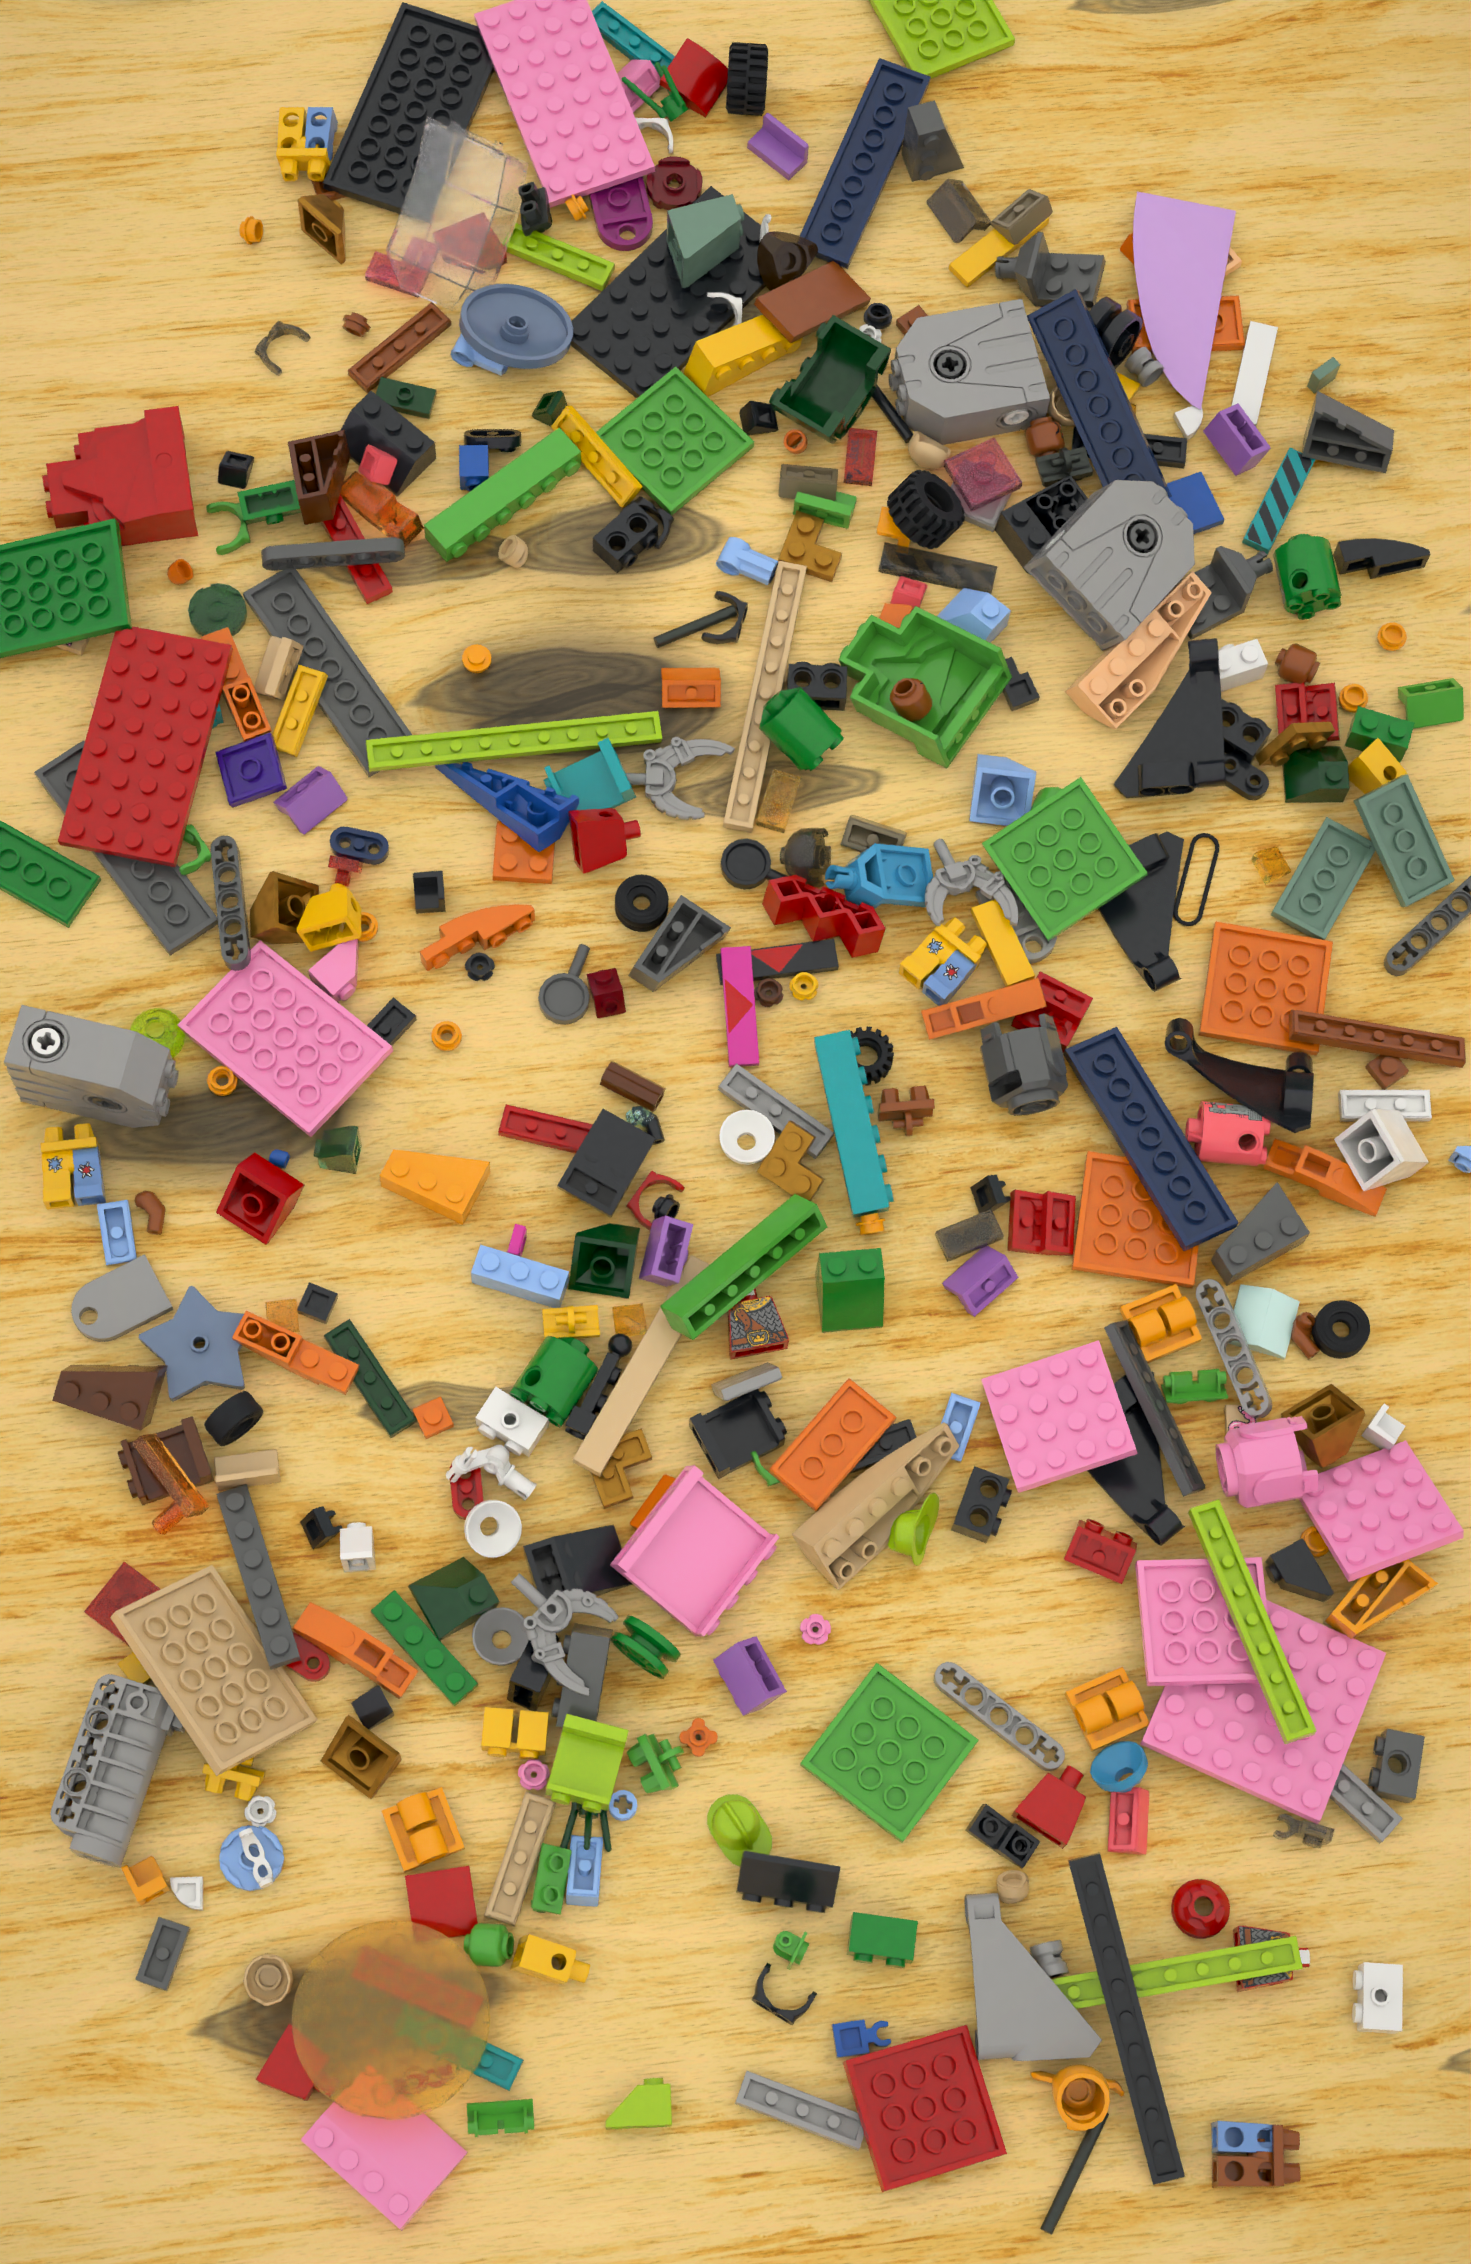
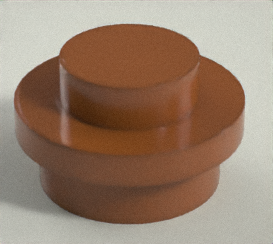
(356, 324)

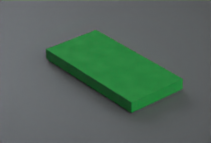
(43, 876)

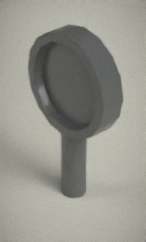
(565, 996)

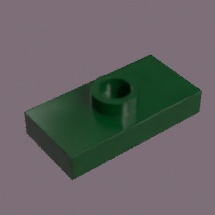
(407, 397)

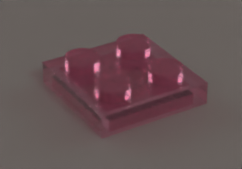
(982, 474)

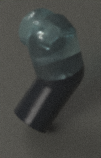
(647, 1119)

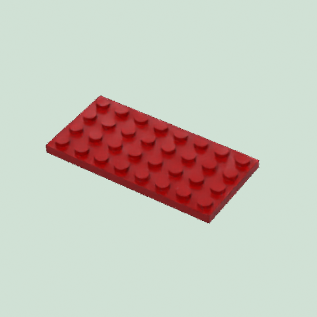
(145, 745)

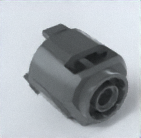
(1024, 1067)

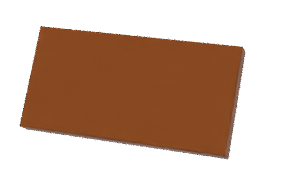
(810, 300)

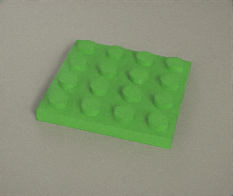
(675, 440)
(1064, 859)
(889, 1752)

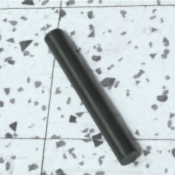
(695, 626)

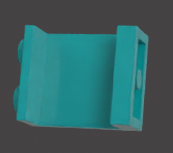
(595, 780)

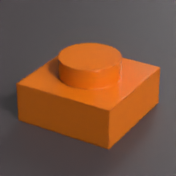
(433, 1417)

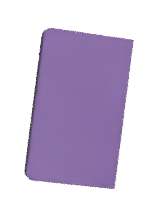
(779, 147)
(311, 799)
(981, 1279)

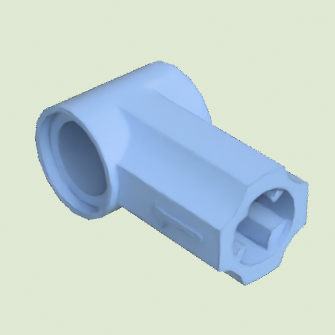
(467, 356)
(740, 558)

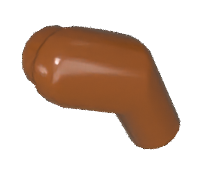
(153, 1206)
(1302, 1332)

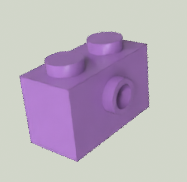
(1236, 439)
(666, 1251)
(749, 1675)

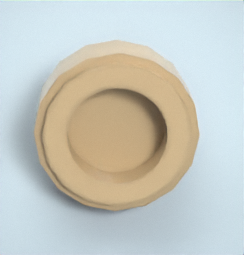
(513, 551)
(1012, 1886)

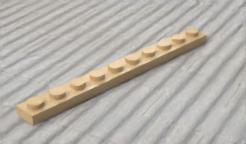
(767, 682)

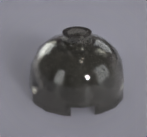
(807, 855)

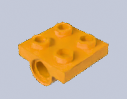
(1162, 1323)
(1107, 1708)
(422, 1829)

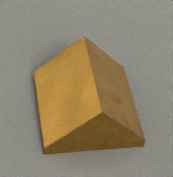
(360, 1757)

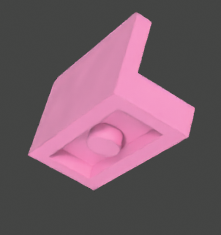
(644, 76)

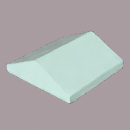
(1265, 1319)

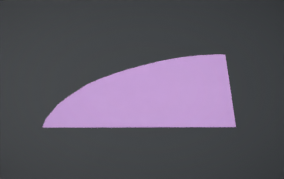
(1180, 280)

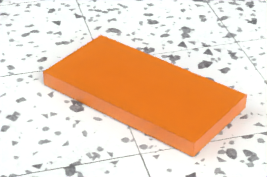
(1228, 328)
(832, 1444)

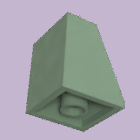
(703, 236)

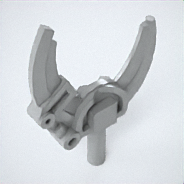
(661, 777)
(961, 878)
(552, 1617)

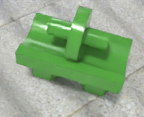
(649, 1750)

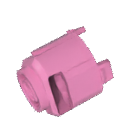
(1264, 1464)

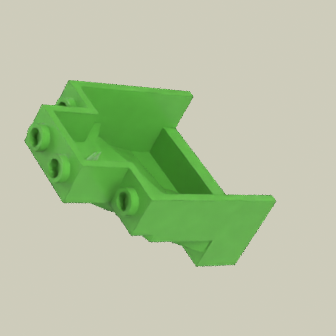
(955, 666)

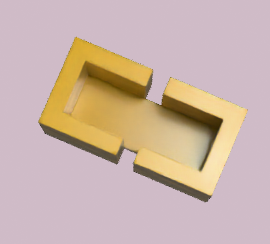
(499, 1729)

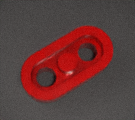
(466, 1490)
(307, 1652)

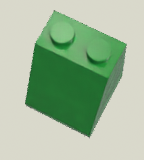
(850, 1289)

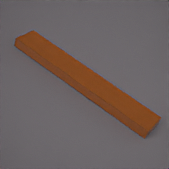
(1377, 1038)

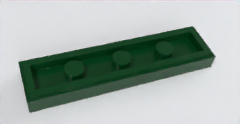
(371, 1379)

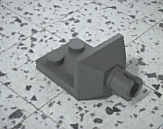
(1052, 275)
(1231, 583)

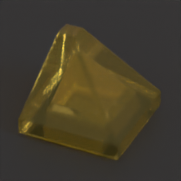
(629, 1319)

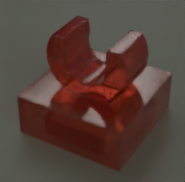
(344, 868)

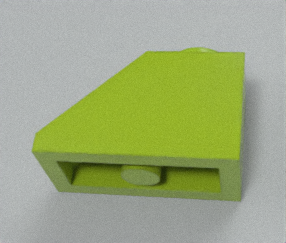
(644, 2107)

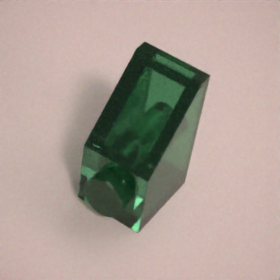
(339, 1149)

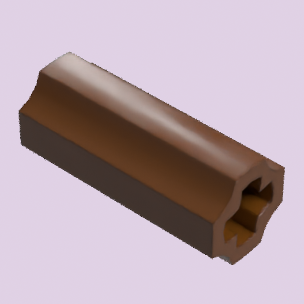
(632, 1086)

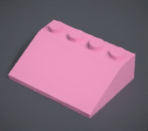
(386, 2160)

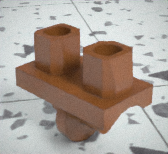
(906, 1113)

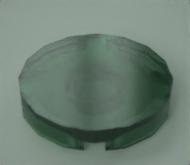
(216, 609)

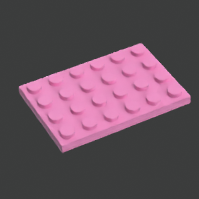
(286, 1039)

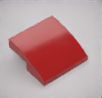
(697, 77)
(1307, 704)
(1063, 1004)
(1041, 1223)
(443, 1900)

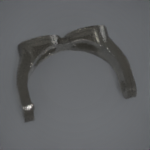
(278, 330)

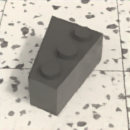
(928, 143)
(1346, 436)
(677, 943)
(1261, 1237)
(587, 1658)

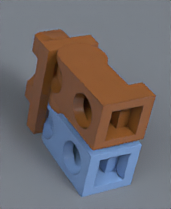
(1264, 2150)

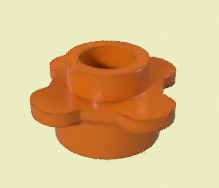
(698, 1746)

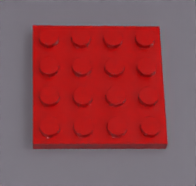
(924, 2108)

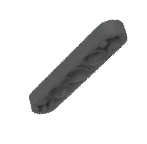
(333, 553)
(230, 915)
(1428, 932)

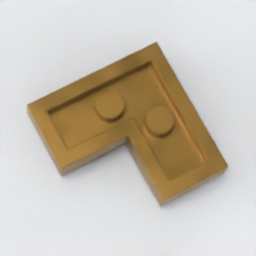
(802, 549)
(1293, 738)
(783, 1163)
(613, 1483)

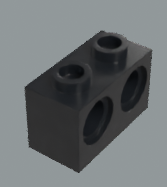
(620, 533)
(817, 677)
(1241, 726)
(975, 1503)

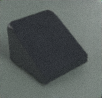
(758, 418)
(235, 469)
(373, 1708)

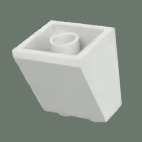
(1381, 1149)

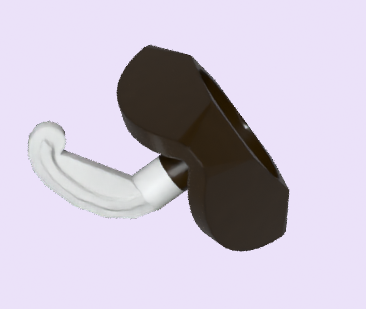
(782, 255)

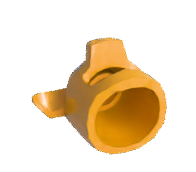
(1080, 2094)

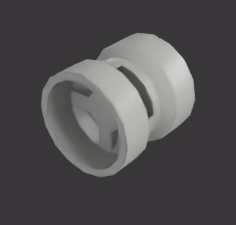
(1144, 366)
(1049, 1958)

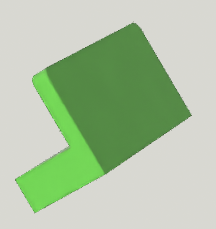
(833, 512)
(1433, 702)

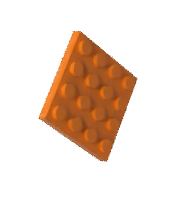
(1258, 981)
(1123, 1229)

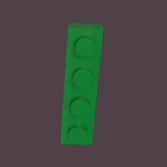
(424, 1648)

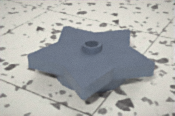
(192, 1367)

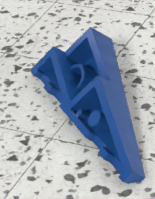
(528, 811)

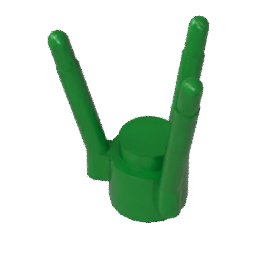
(672, 105)

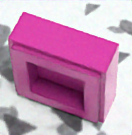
(517, 1240)

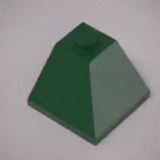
(1316, 775)
(604, 1260)
(453, 1597)

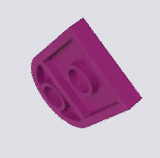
(621, 210)

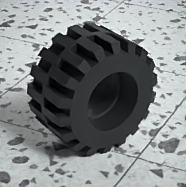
(747, 78)
(926, 509)

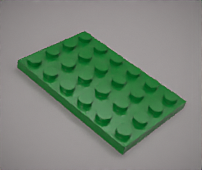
(62, 588)

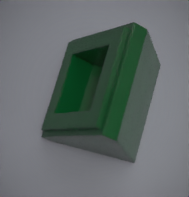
(550, 407)

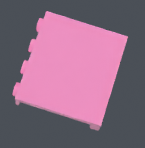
(694, 1552)

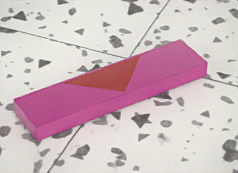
(739, 1006)

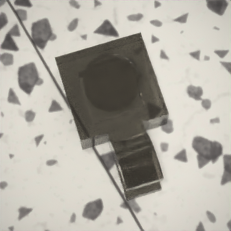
(1311, 1833)

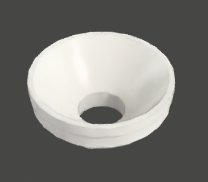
(747, 1123)
(506, 1534)

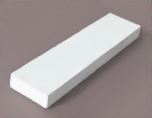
(1254, 368)

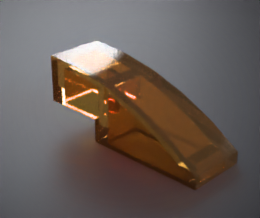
(380, 508)

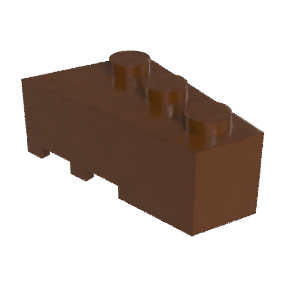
(319, 473)
(112, 1392)

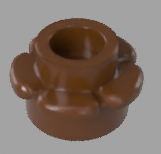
(768, 985)

